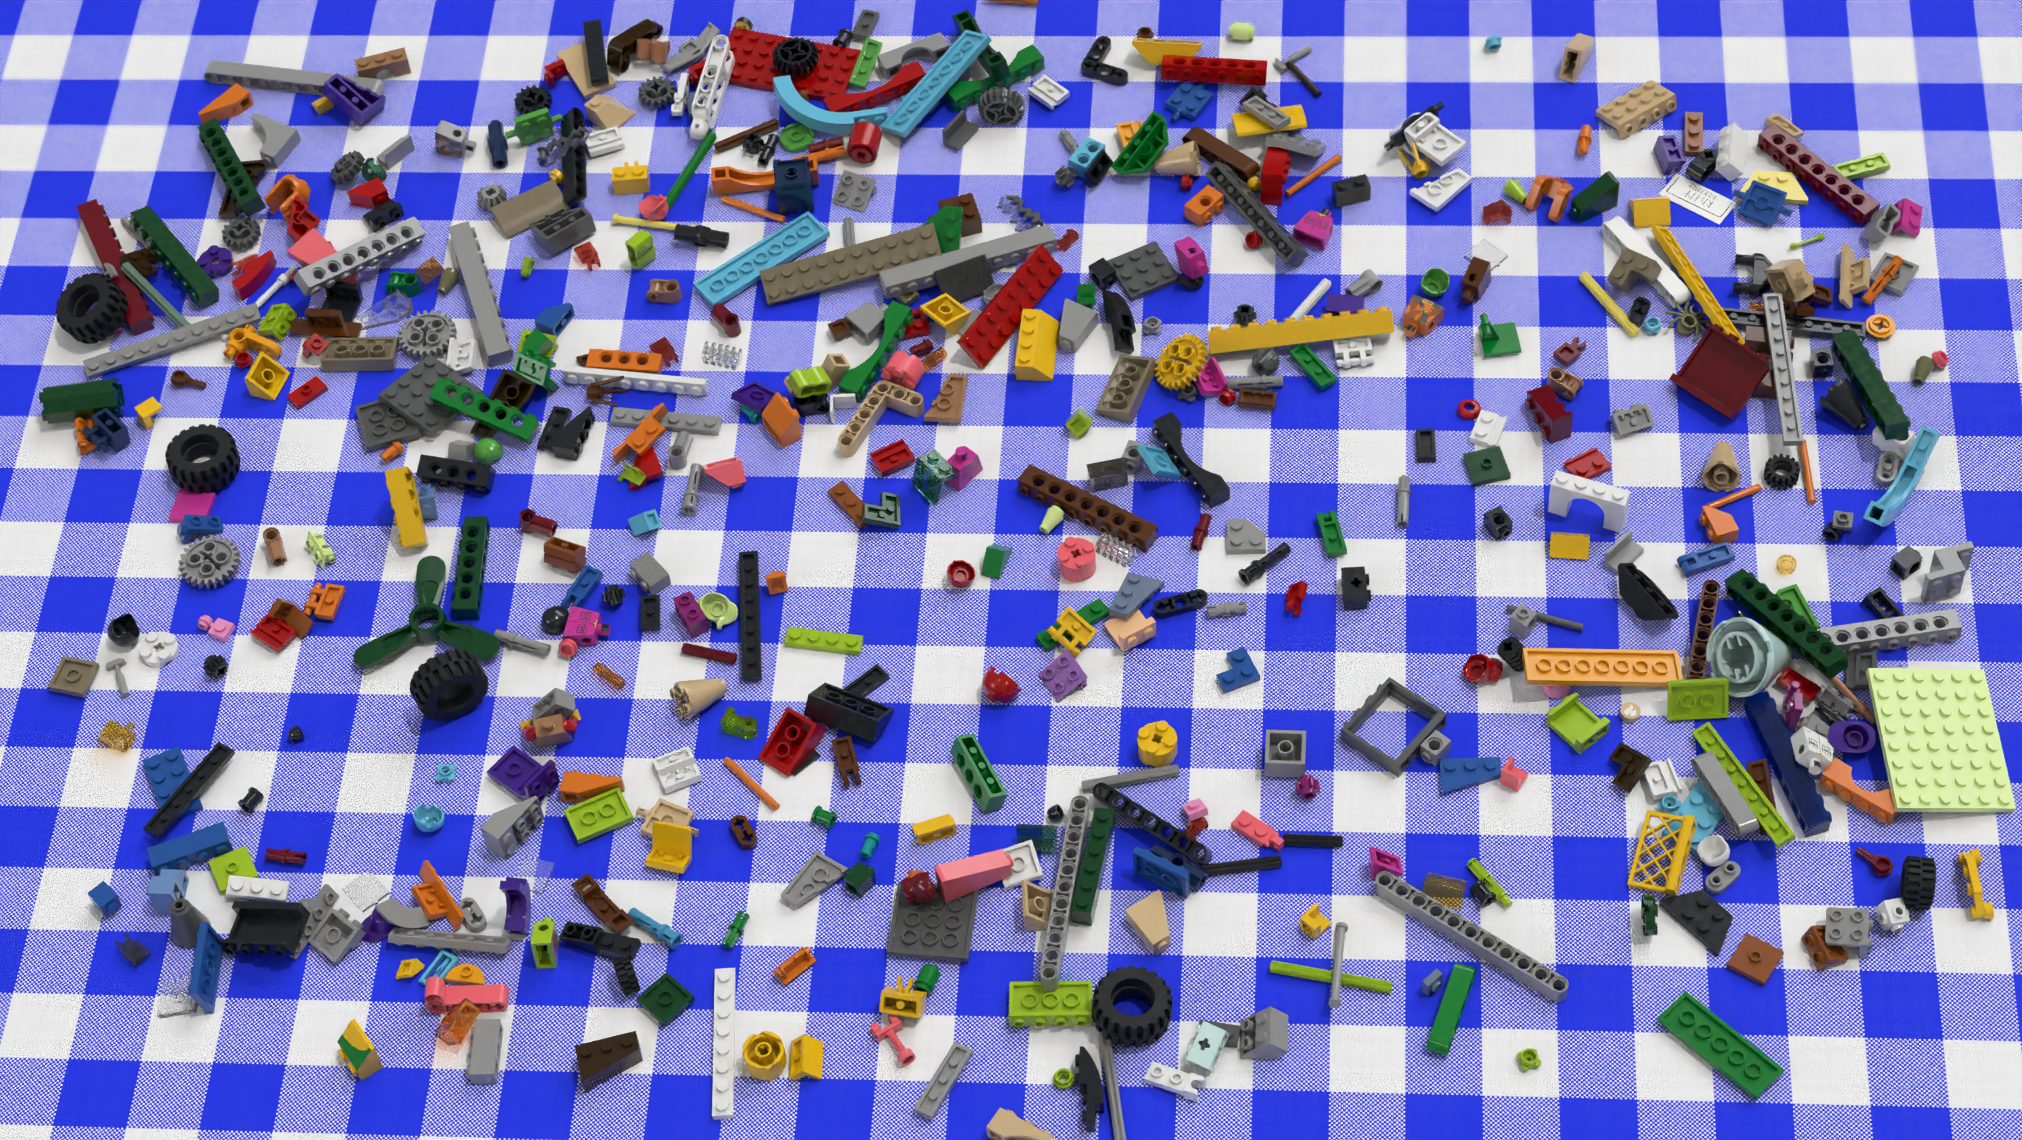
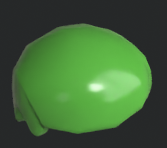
(1435, 282)
(487, 451)

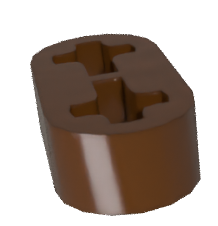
(747, 830)

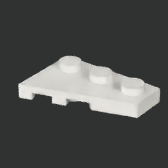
(1443, 190)

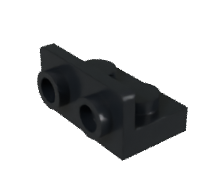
(383, 215)

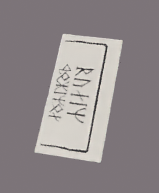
(1698, 198)

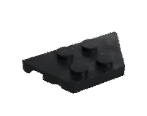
(1701, 917)

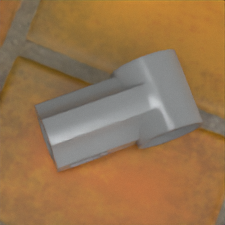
(1366, 283)
(680, 449)

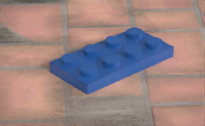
(166, 774)
(206, 968)

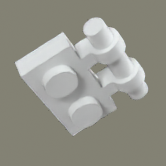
(1351, 347)

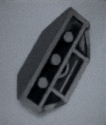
(1644, 595)

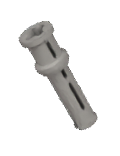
(691, 496)

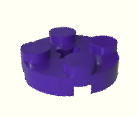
(212, 255)

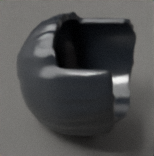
(123, 630)

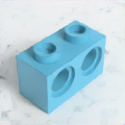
(1085, 155)

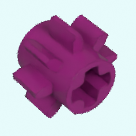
(1307, 787)

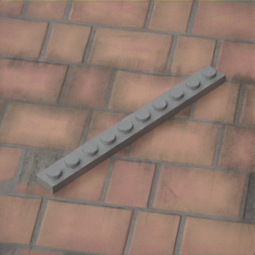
(172, 340)
(1782, 369)

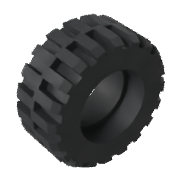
(105, 316)
(196, 443)
(449, 685)
(1128, 1029)

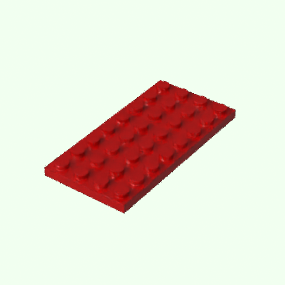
(756, 70)

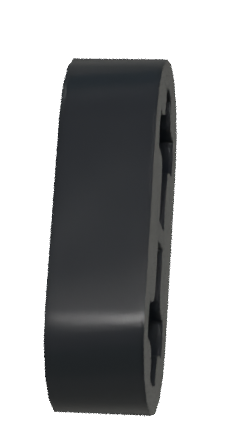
(1641, 311)

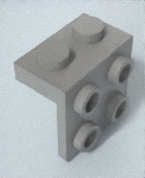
(1849, 928)

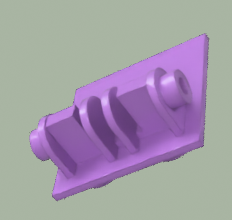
(1063, 675)

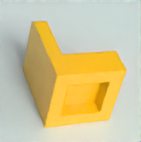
(146, 410)
(1313, 922)

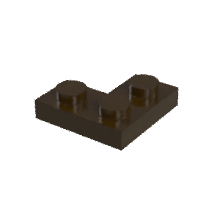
(142, 262)
(1632, 764)

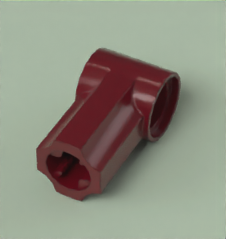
(728, 320)
(533, 523)

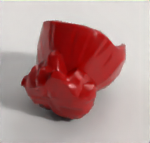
(1482, 669)

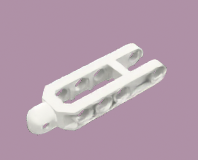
(720, 75)

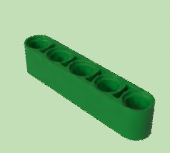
(1451, 1009)

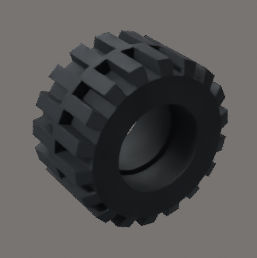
(1918, 882)

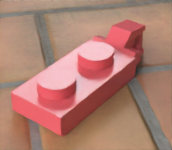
(1257, 831)

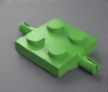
(534, 126)

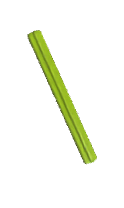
(1327, 976)

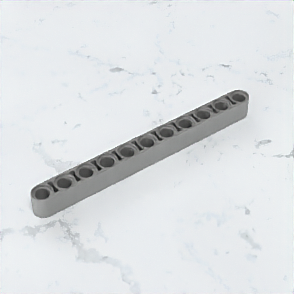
(279, 78)
(1069, 864)
(1474, 944)

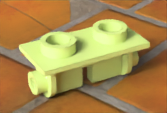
(318, 548)

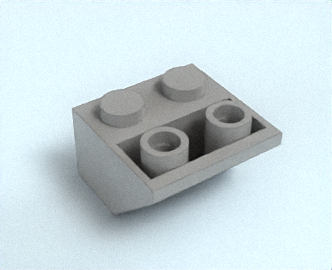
(1264, 1035)

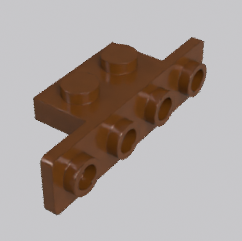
(325, 324)

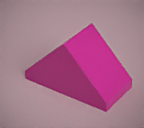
(1383, 861)

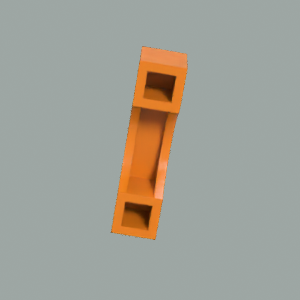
(1838, 779)

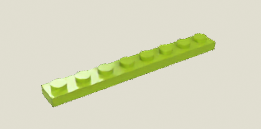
(1756, 800)

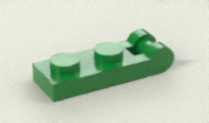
(1331, 534)

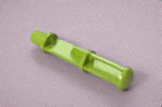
(1482, 874)

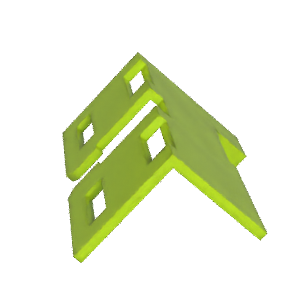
(630, 475)

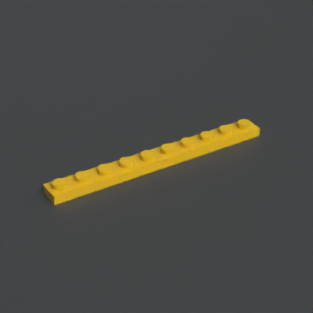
(1694, 281)

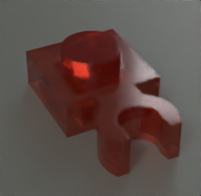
(587, 254)
(666, 349)

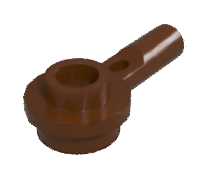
(180, 378)

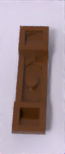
(601, 904)

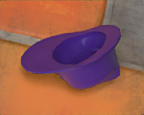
(1852, 736)
(376, 927)

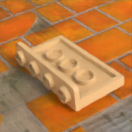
(1638, 108)

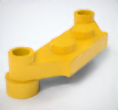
(1970, 861)

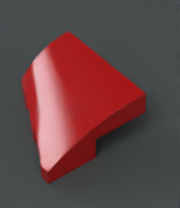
(300, 220)
(649, 466)

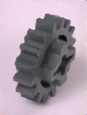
(649, 95)
(347, 167)
(241, 233)

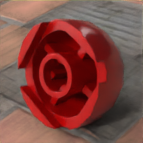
(999, 686)

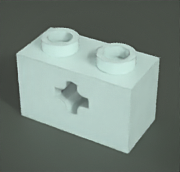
(1209, 1056)

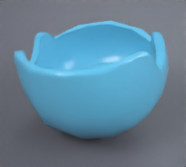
(428, 818)

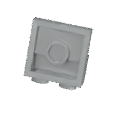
(337, 934)

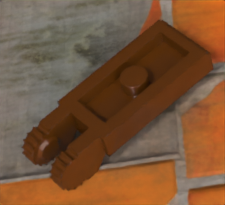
(846, 759)

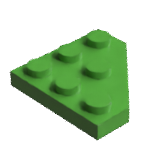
(1793, 596)

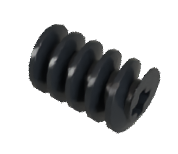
(1510, 651)

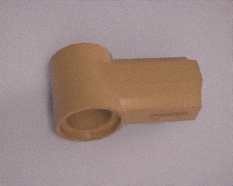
(274, 547)

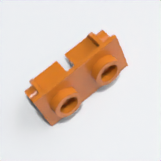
(83, 443)
(794, 965)

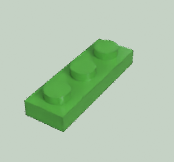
(865, 63)

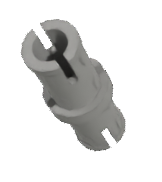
(1227, 609)

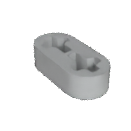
(476, 913)

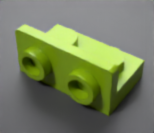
(277, 321)

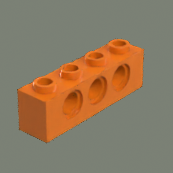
(625, 361)

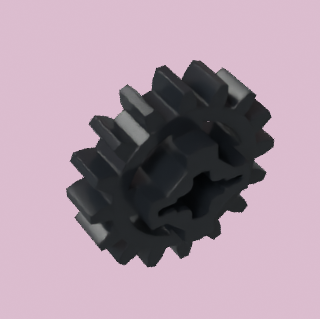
(532, 99)

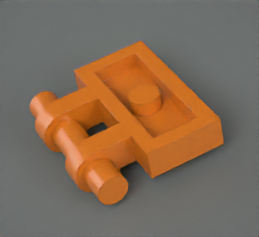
(329, 601)

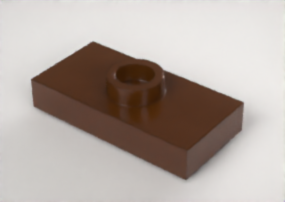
(1257, 399)

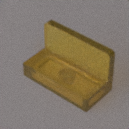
(1445, 889)

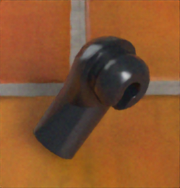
(1190, 284)

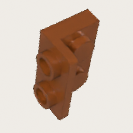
(1821, 952)

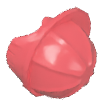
(654, 207)

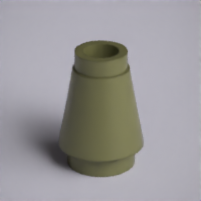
(447, 280)
(1923, 368)

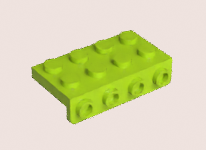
(1060, 1007)

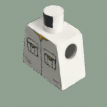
(1812, 750)

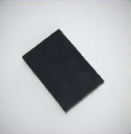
(965, 278)

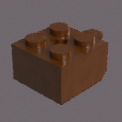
(971, 218)

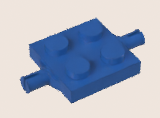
(1188, 101)
(1762, 203)

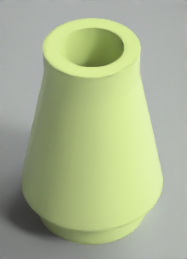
(1051, 519)

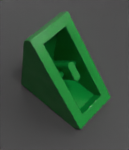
(995, 560)

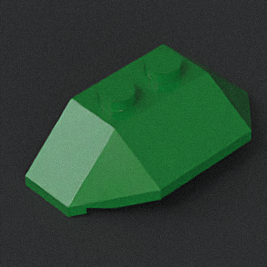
(1143, 147)

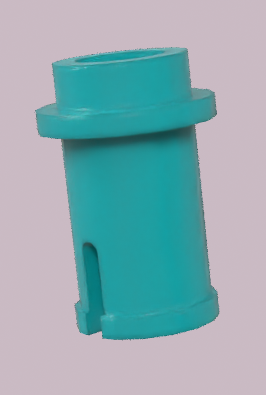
(754, 416)
(869, 845)

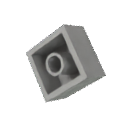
(1285, 753)

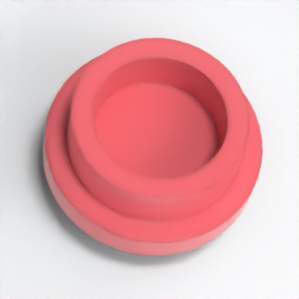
(1940, 359)
(568, 648)

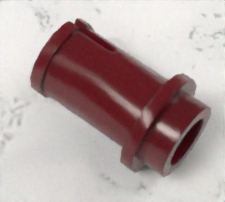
(921, 348)

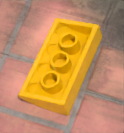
(1247, 124)

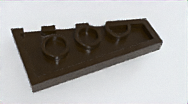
(255, 171)

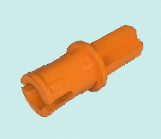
(1584, 139)

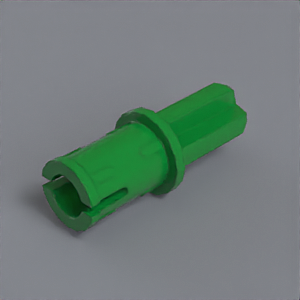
(735, 929)

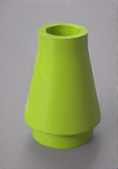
(1515, 190)

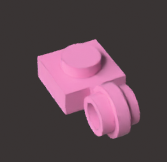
(219, 629)

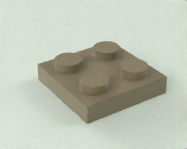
(73, 676)

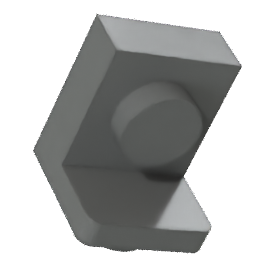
(1842, 520)

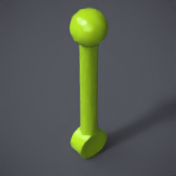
(1793, 246)

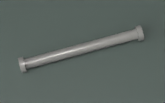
(1335, 1000)

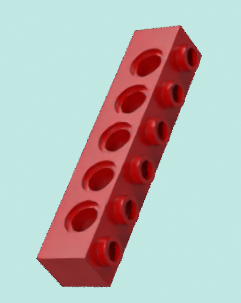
(1214, 70)

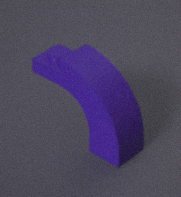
(518, 905)

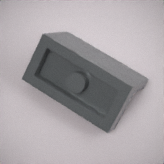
(958, 132)

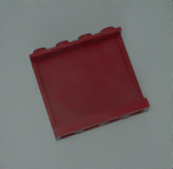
(1722, 372)

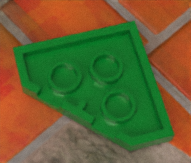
(948, 227)

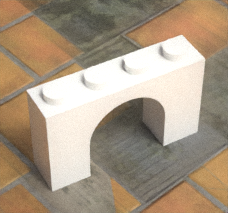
(1610, 499)

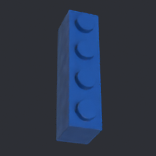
(190, 848)

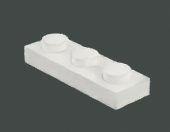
(257, 888)

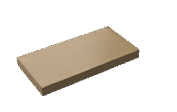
(578, 69)

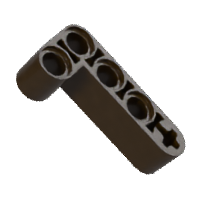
(625, 44)

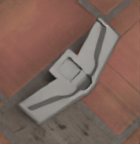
(691, 49)

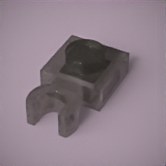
(133, 951)

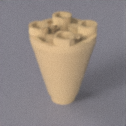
(696, 695)

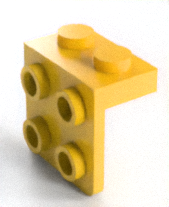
(670, 847)

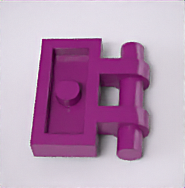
(1794, 705)

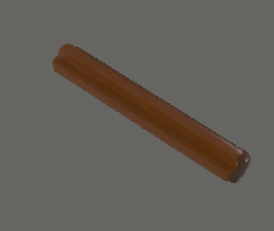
(738, 138)

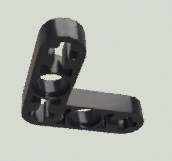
(1093, 67)

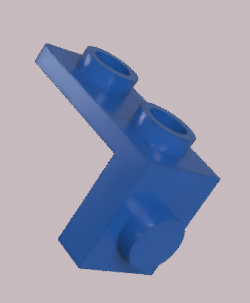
(198, 523)

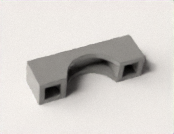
(928, 48)

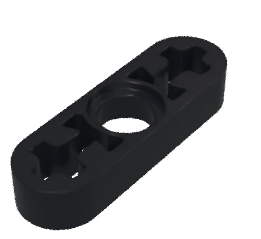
(1168, 612)

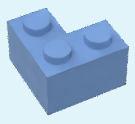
(166, 888)

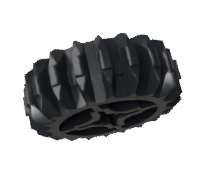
(795, 56)

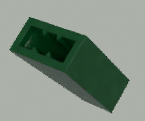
(1596, 198)

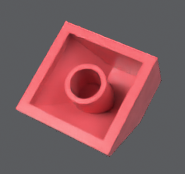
(727, 471)

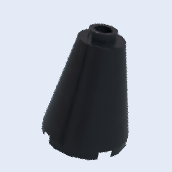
(1845, 405)

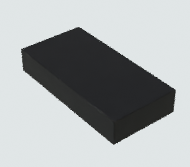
(1425, 446)

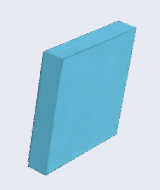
(1159, 462)

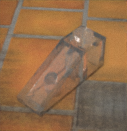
(387, 311)

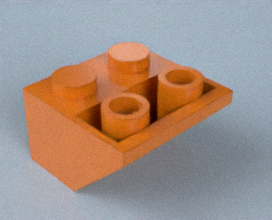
(782, 421)

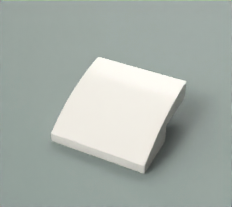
(677, 769)

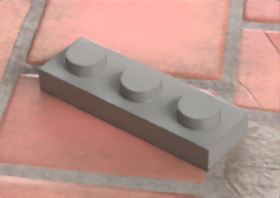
(1266, 113)

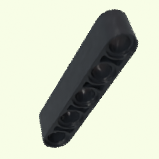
(595, 52)

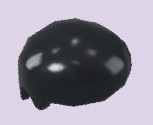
(554, 620)

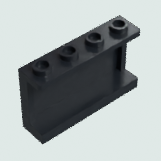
(266, 928)

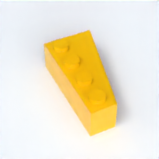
(406, 507)

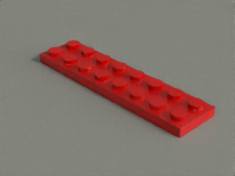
(1005, 309)

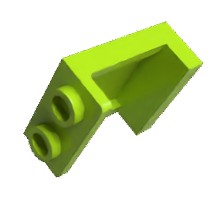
(1577, 723)

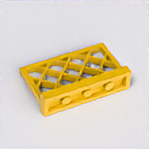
(1680, 853)

